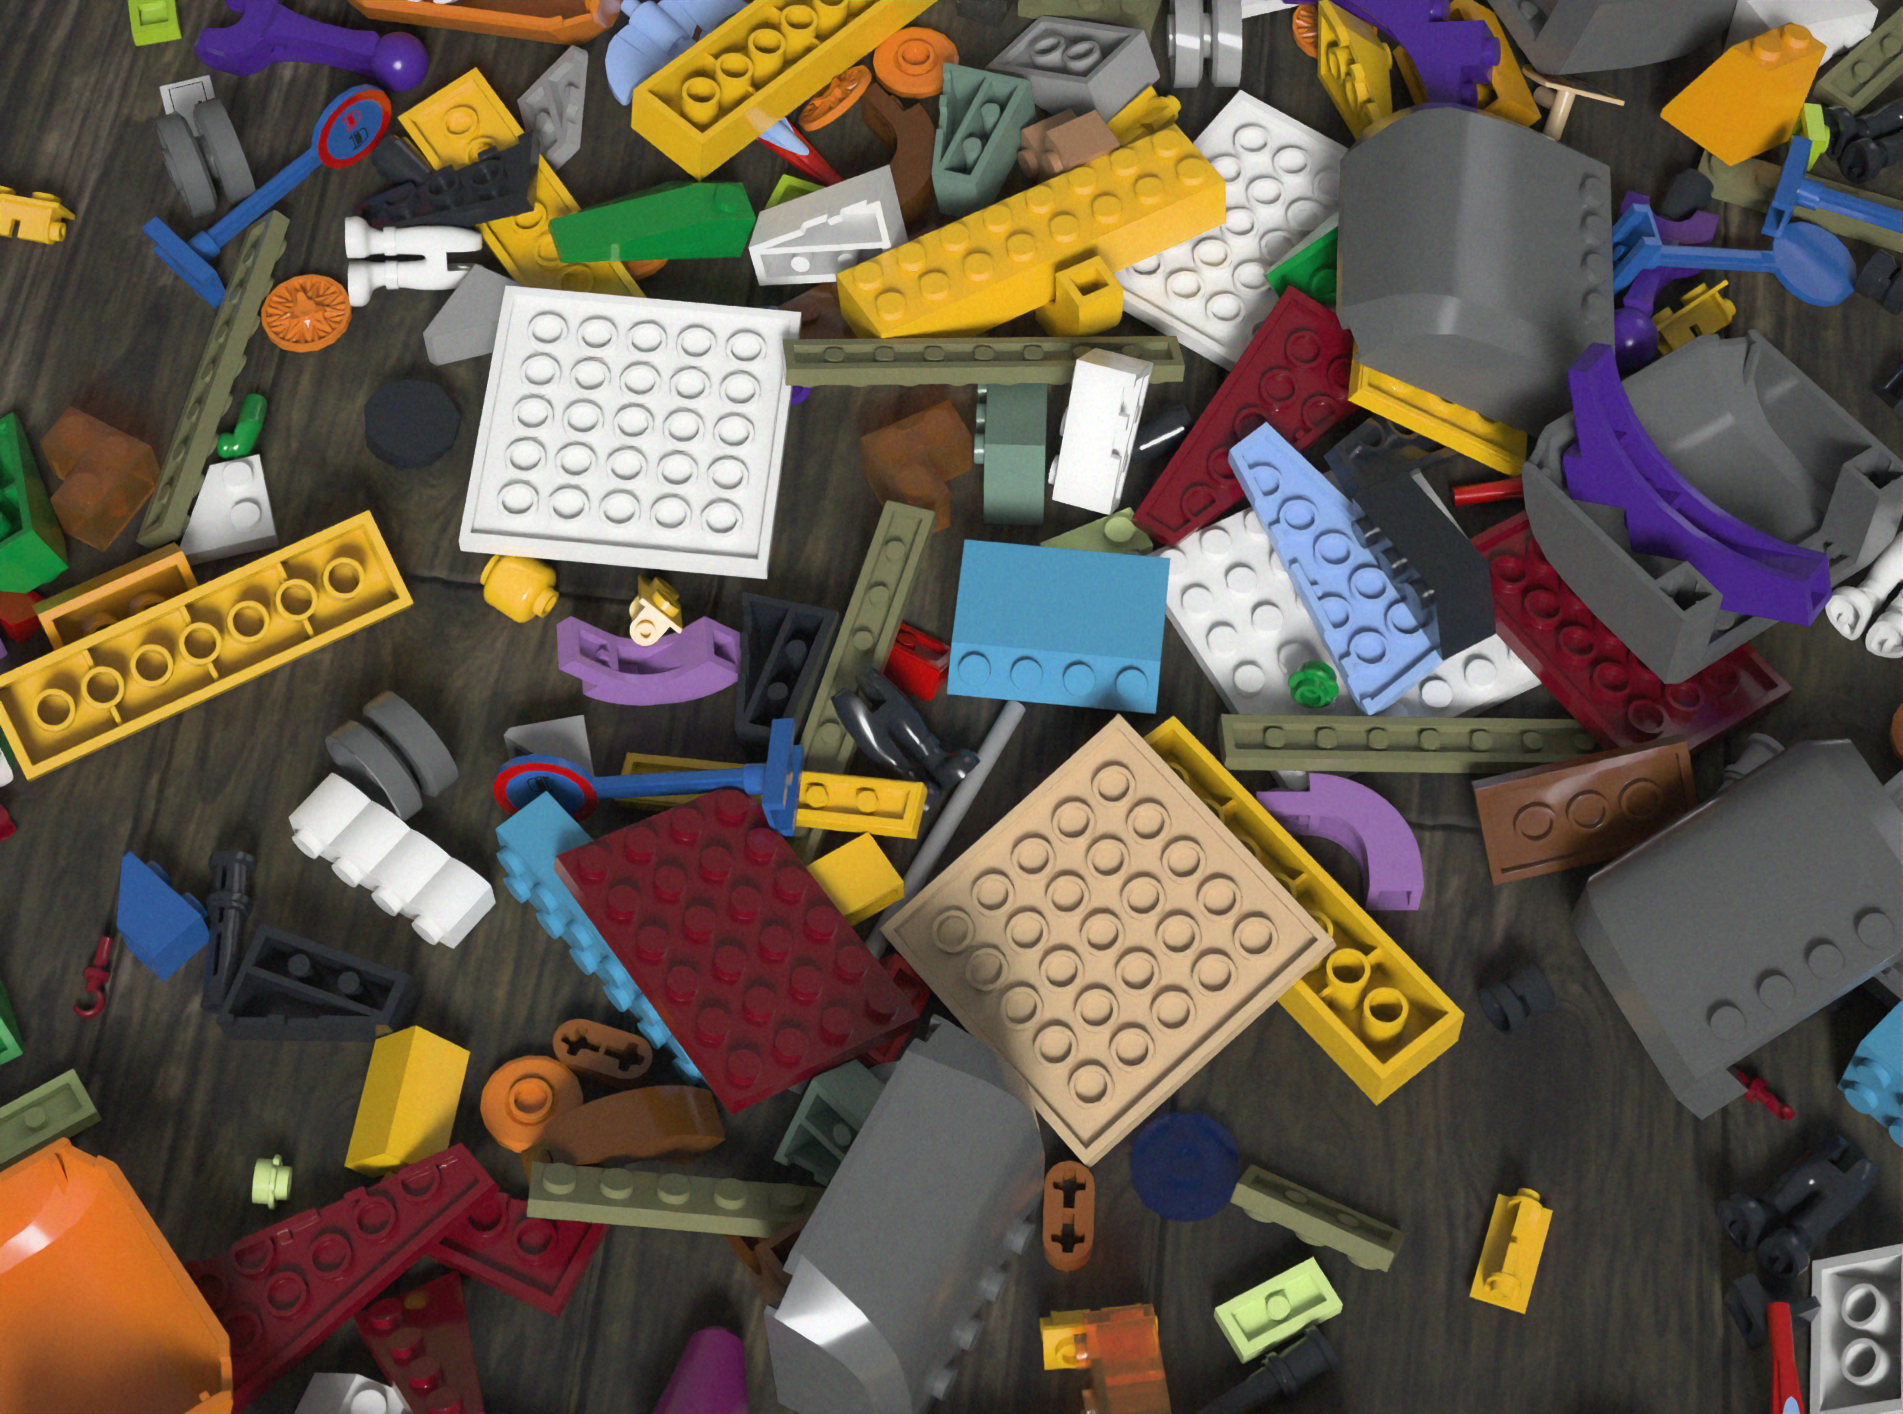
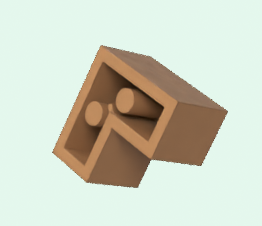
(1064, 144)

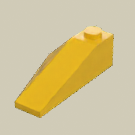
(1353, 67)

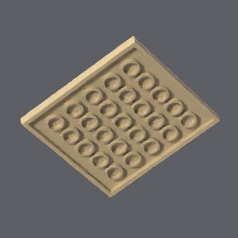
(1107, 939)

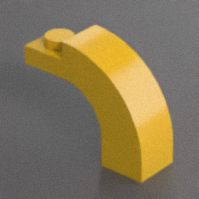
(1085, 303)

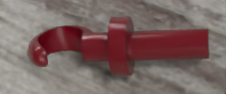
(95, 976)
(1758, 1092)

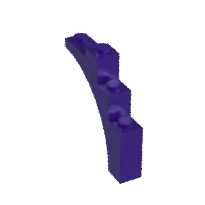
(1446, 53)
(1669, 517)

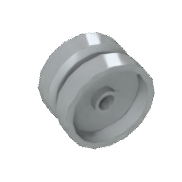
(1202, 35)

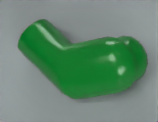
(247, 430)

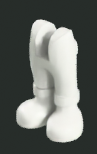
(424, 274)
(1853, 607)

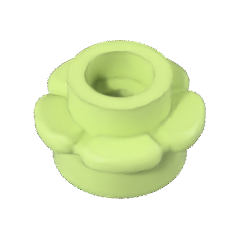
(271, 1181)

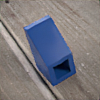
(155, 920)

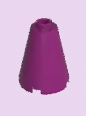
(708, 1376)

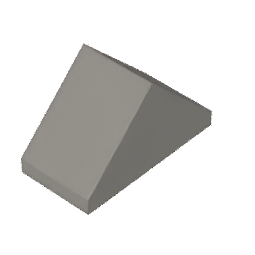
(558, 737)

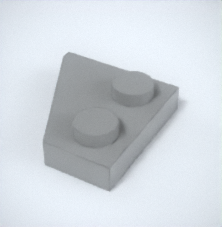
(556, 107)

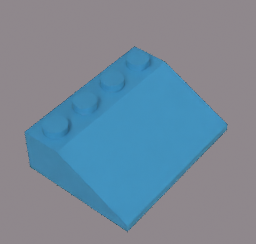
(1059, 626)

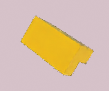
(858, 879)
(406, 1101)

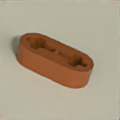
(607, 1043)
(1081, 1216)

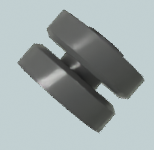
(200, 159)
(392, 755)

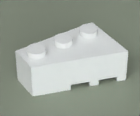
(1835, 23)
(828, 230)
(1099, 430)

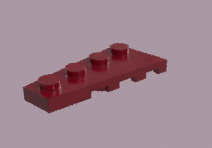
(520, 1254)
(426, 1347)

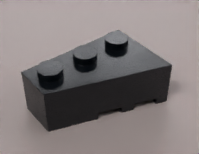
(1427, 563)
(781, 667)
(314, 993)

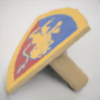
(1561, 101)

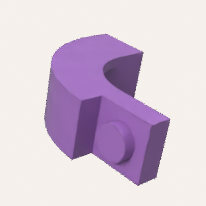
(672, 670)
(1364, 827)

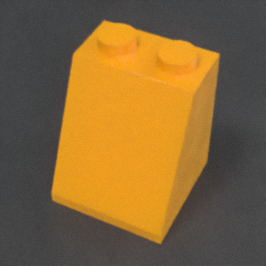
(1749, 94)

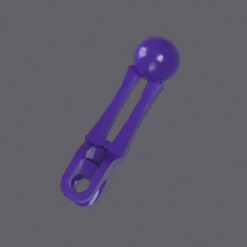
(278, 34)
(1634, 329)

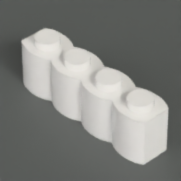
(392, 860)

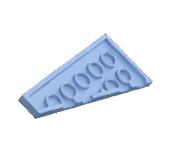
(1339, 582)

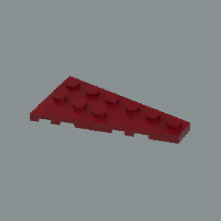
(1287, 376)
(316, 1270)

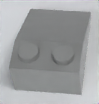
(1080, 65)

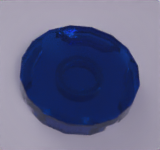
(1185, 1166)

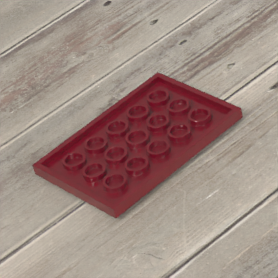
(1597, 673)
(735, 946)

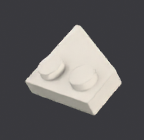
(230, 513)

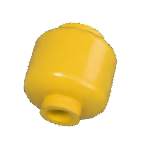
(519, 586)

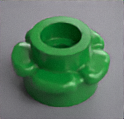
(1313, 684)

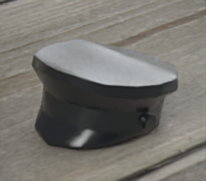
(410, 424)

